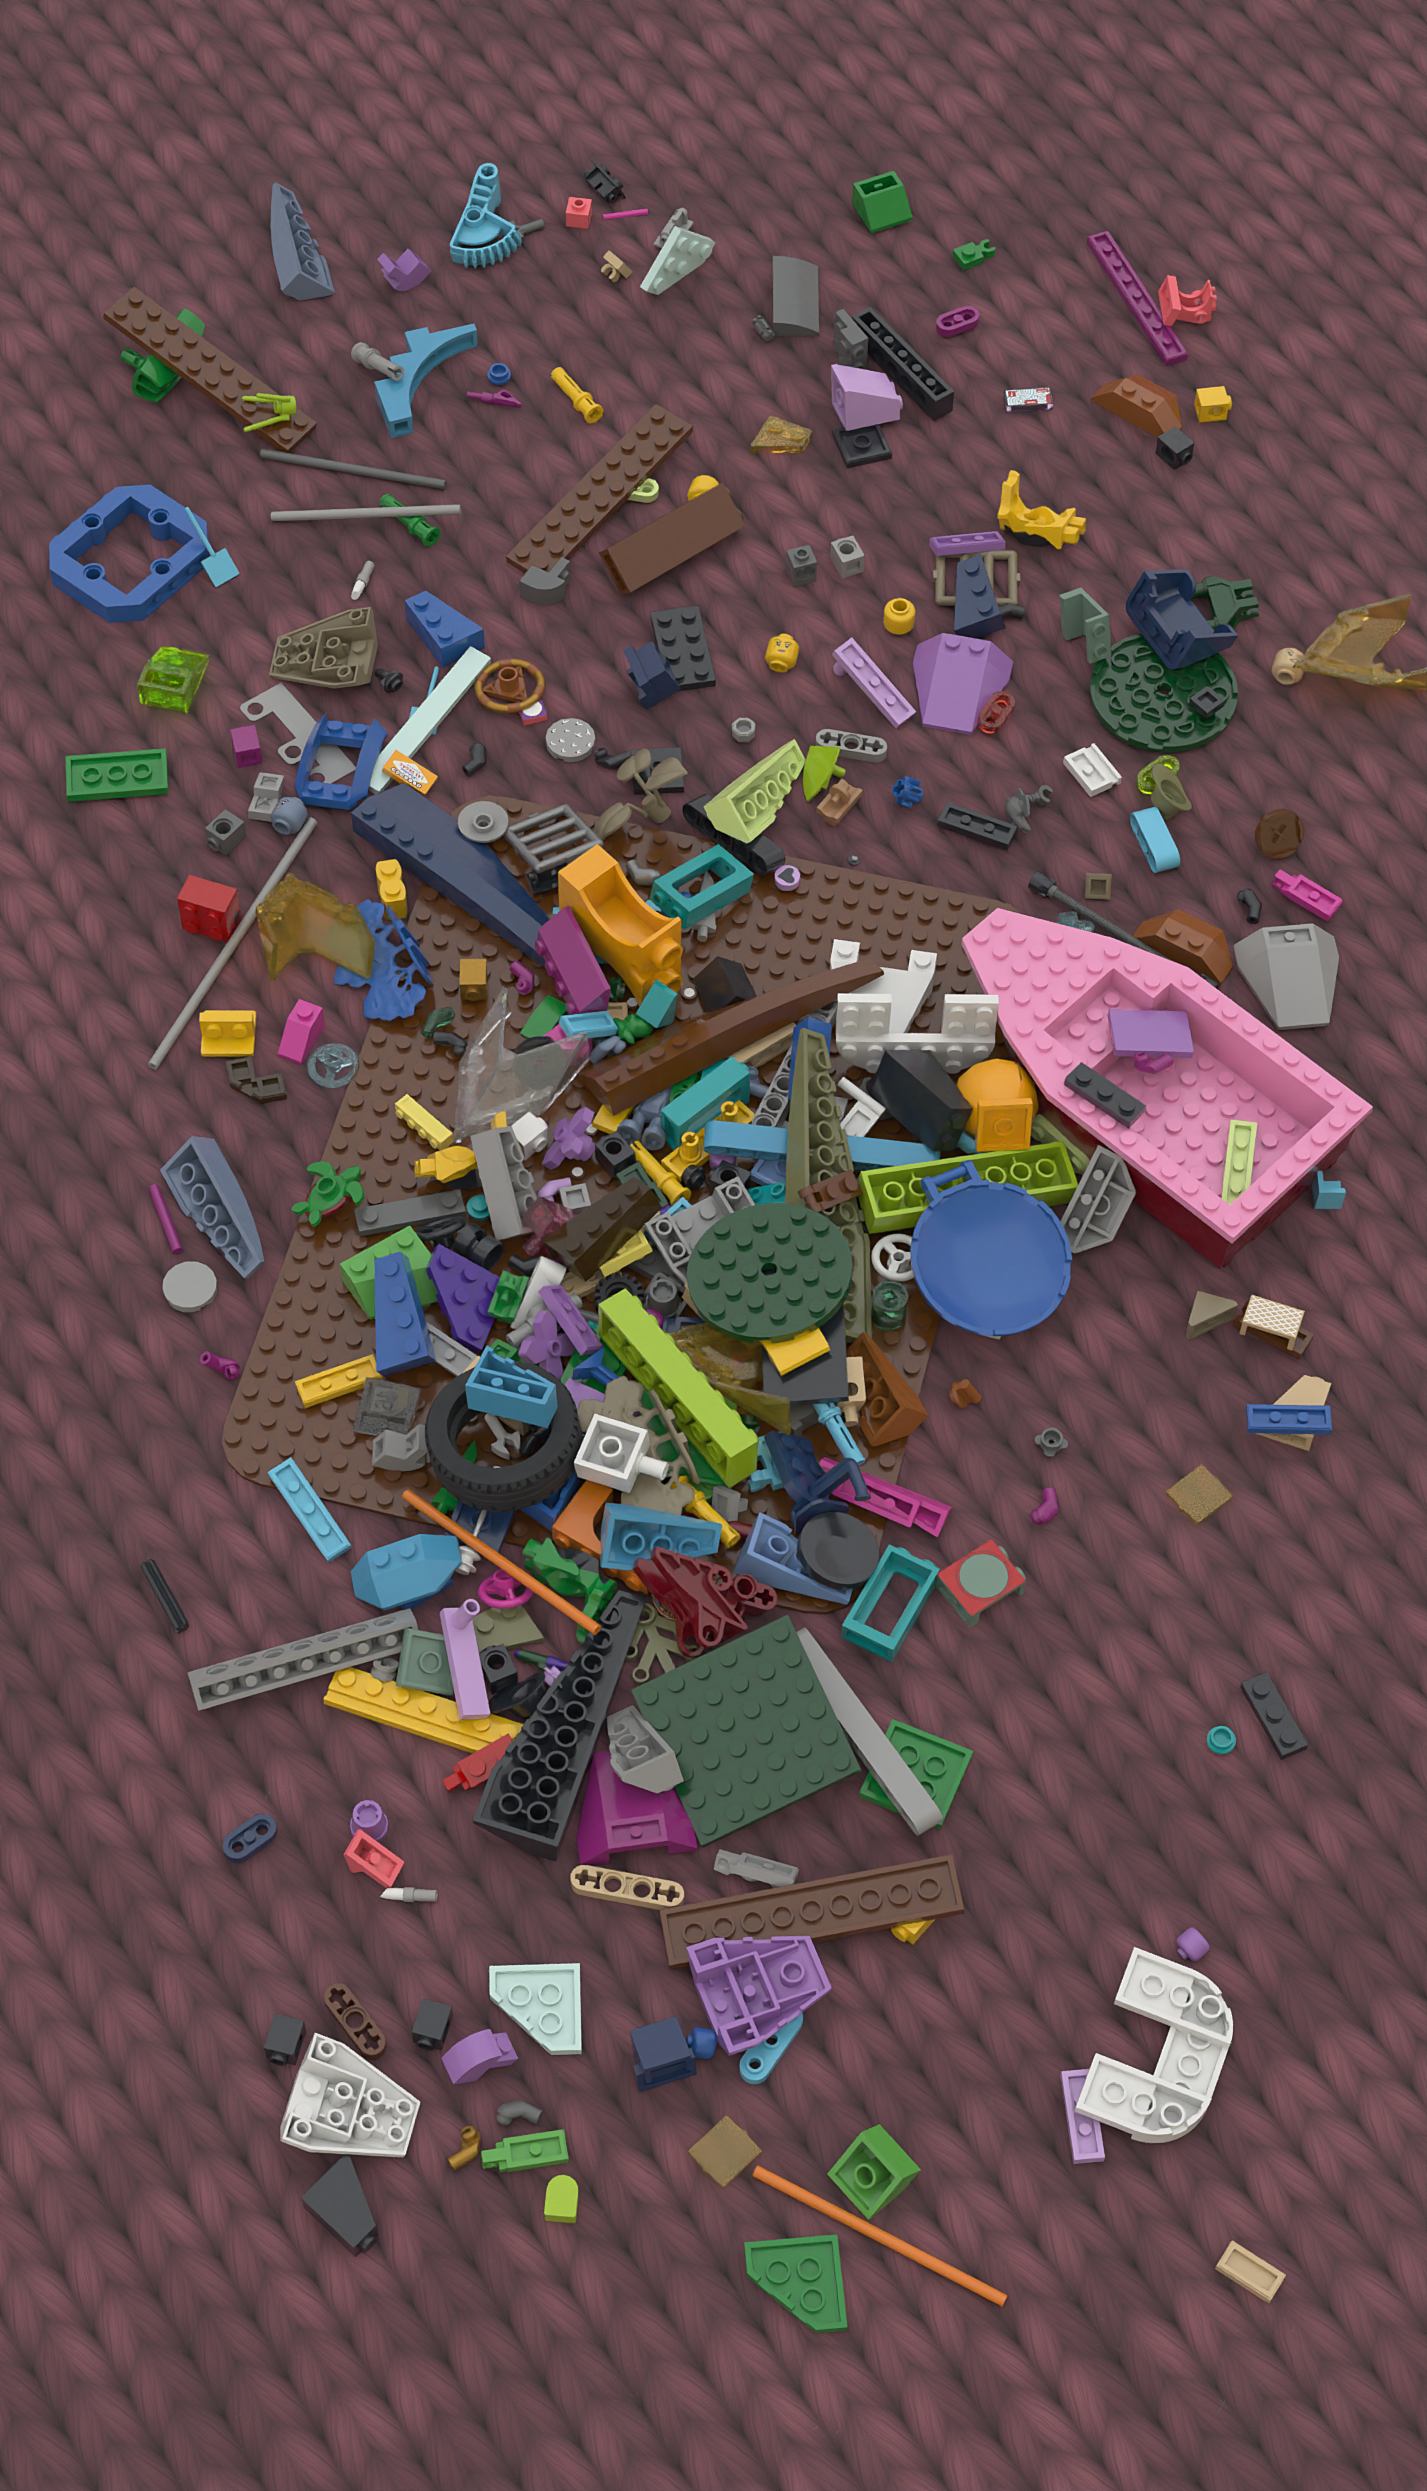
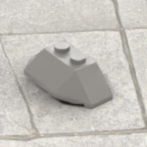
(1099, 1201)

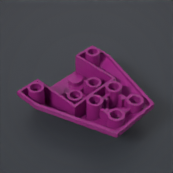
(628, 1817)

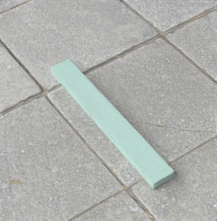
(430, 713)

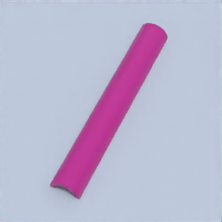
(625, 214)

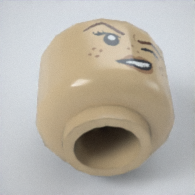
(1283, 666)

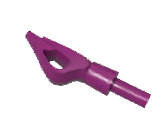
(501, 398)

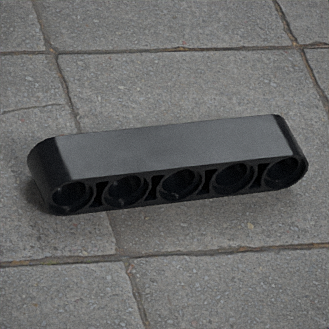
(759, 854)

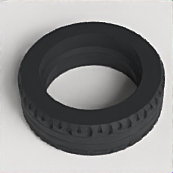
(509, 1486)

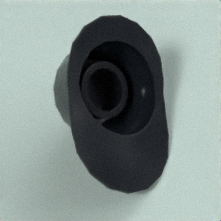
(520, 1697)

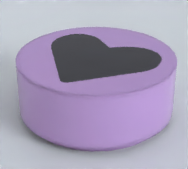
(787, 878)

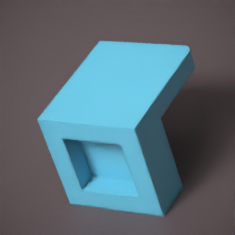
(1327, 1193)

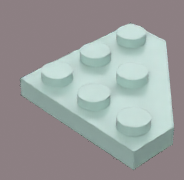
(677, 258)
(542, 2002)

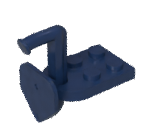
(805, 1478)

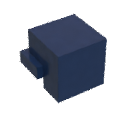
(651, 674)
(661, 2054)

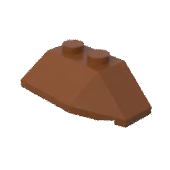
(1140, 404)
(1188, 943)

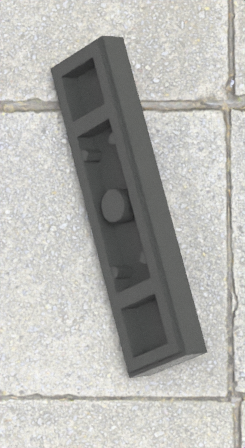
(409, 1212)

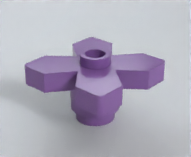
(571, 1140)
(546, 1345)

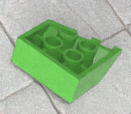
(359, 1270)

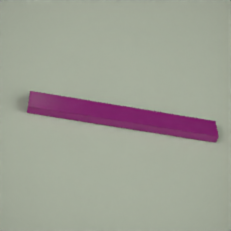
(1137, 298)

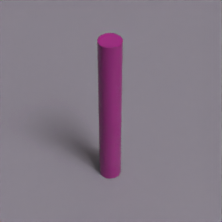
(165, 1219)

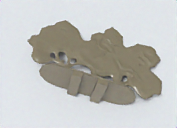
(648, 1492)

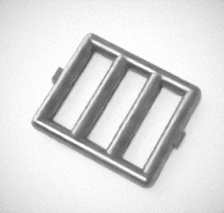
(536, 819)

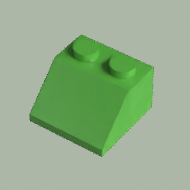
(873, 2171)

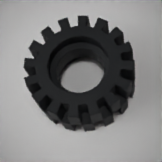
(615, 1285)

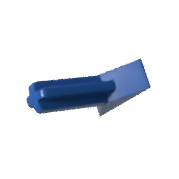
(594, 1369)

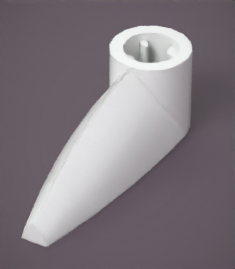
(545, 1274)

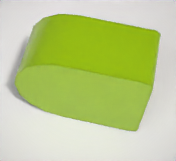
(561, 2200)

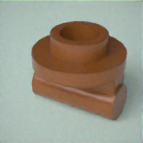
(964, 1393)

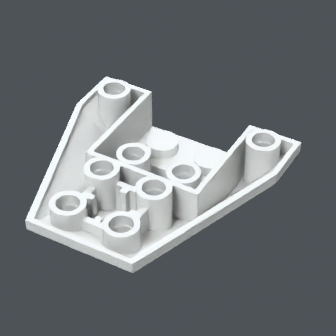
(346, 2105)

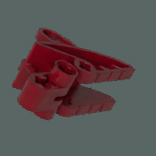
(697, 1602)

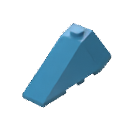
(634, 1531)

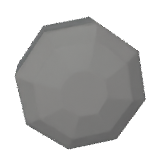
(743, 729)

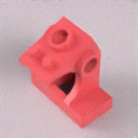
(1186, 307)

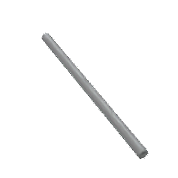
(366, 512)

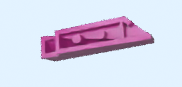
(895, 1502)

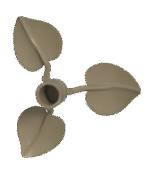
(653, 805)

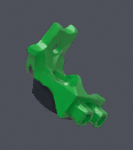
(571, 1574)

